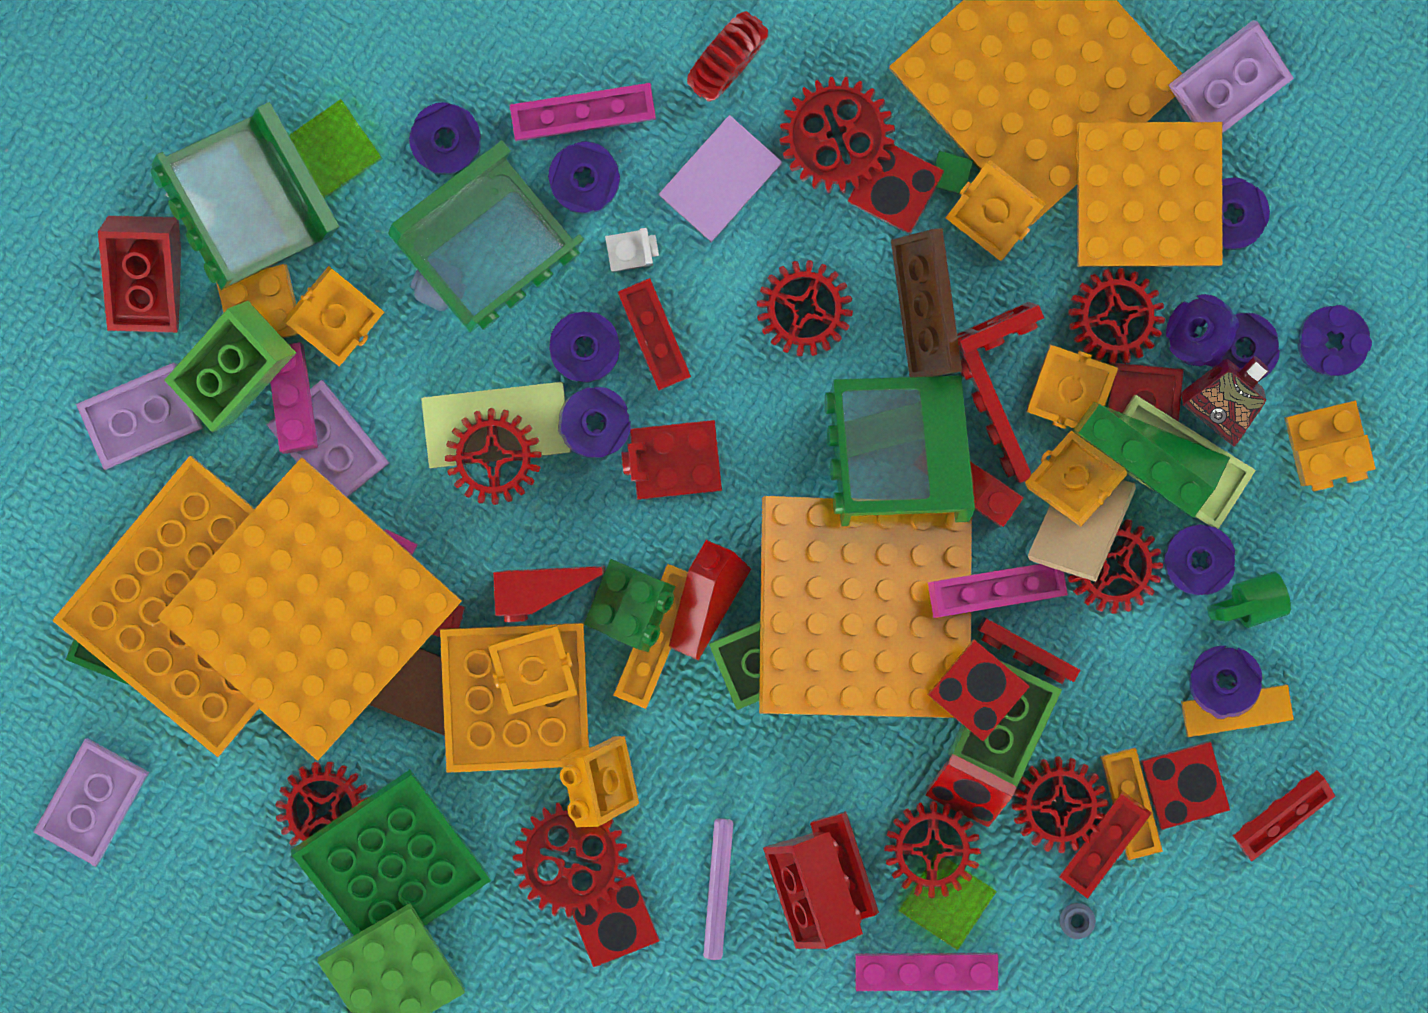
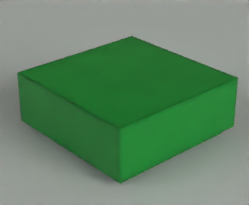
(955, 171)

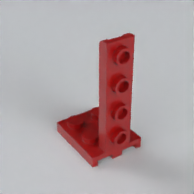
(988, 336)
(673, 459)

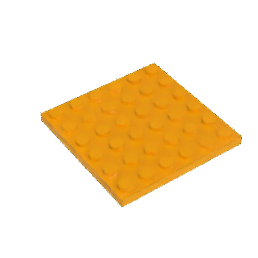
(1025, 72)
(138, 578)
(309, 608)
(853, 612)

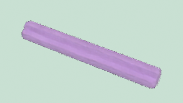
(718, 889)

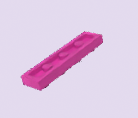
(582, 112)
(996, 589)
(926, 971)

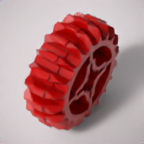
(727, 56)
(817, 279)
(1113, 300)
(469, 457)
(1138, 582)
(312, 797)
(1060, 822)
(957, 850)

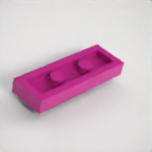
(294, 405)

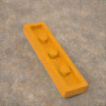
(645, 667)

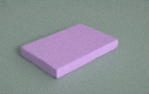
(1232, 78)
(720, 178)
(137, 418)
(344, 449)
(91, 802)

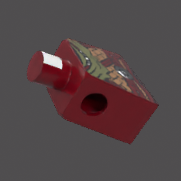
(1228, 397)

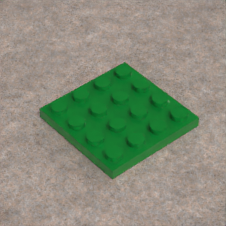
(389, 855)

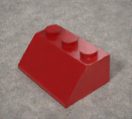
(813, 891)

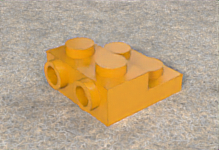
(1329, 445)
(599, 782)

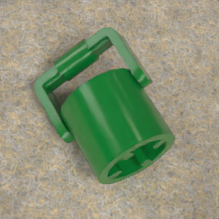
(1254, 601)

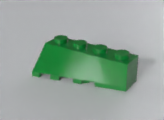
(1163, 461)

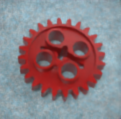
(808, 146)
(560, 890)

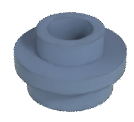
(1085, 928)

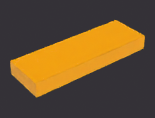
(1271, 707)
(1125, 774)

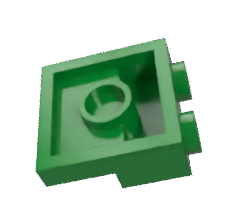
(630, 606)

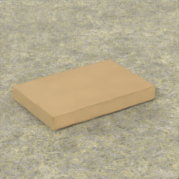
(1084, 548)

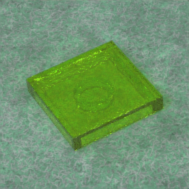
(334, 148)
(949, 916)

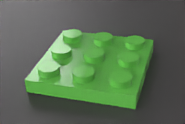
(392, 968)

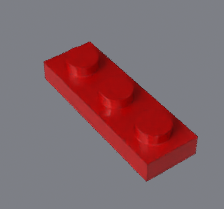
(654, 334)
(1027, 652)
(1284, 815)
(1106, 846)
(850, 861)

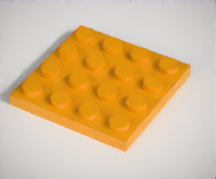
(1149, 194)
(475, 714)

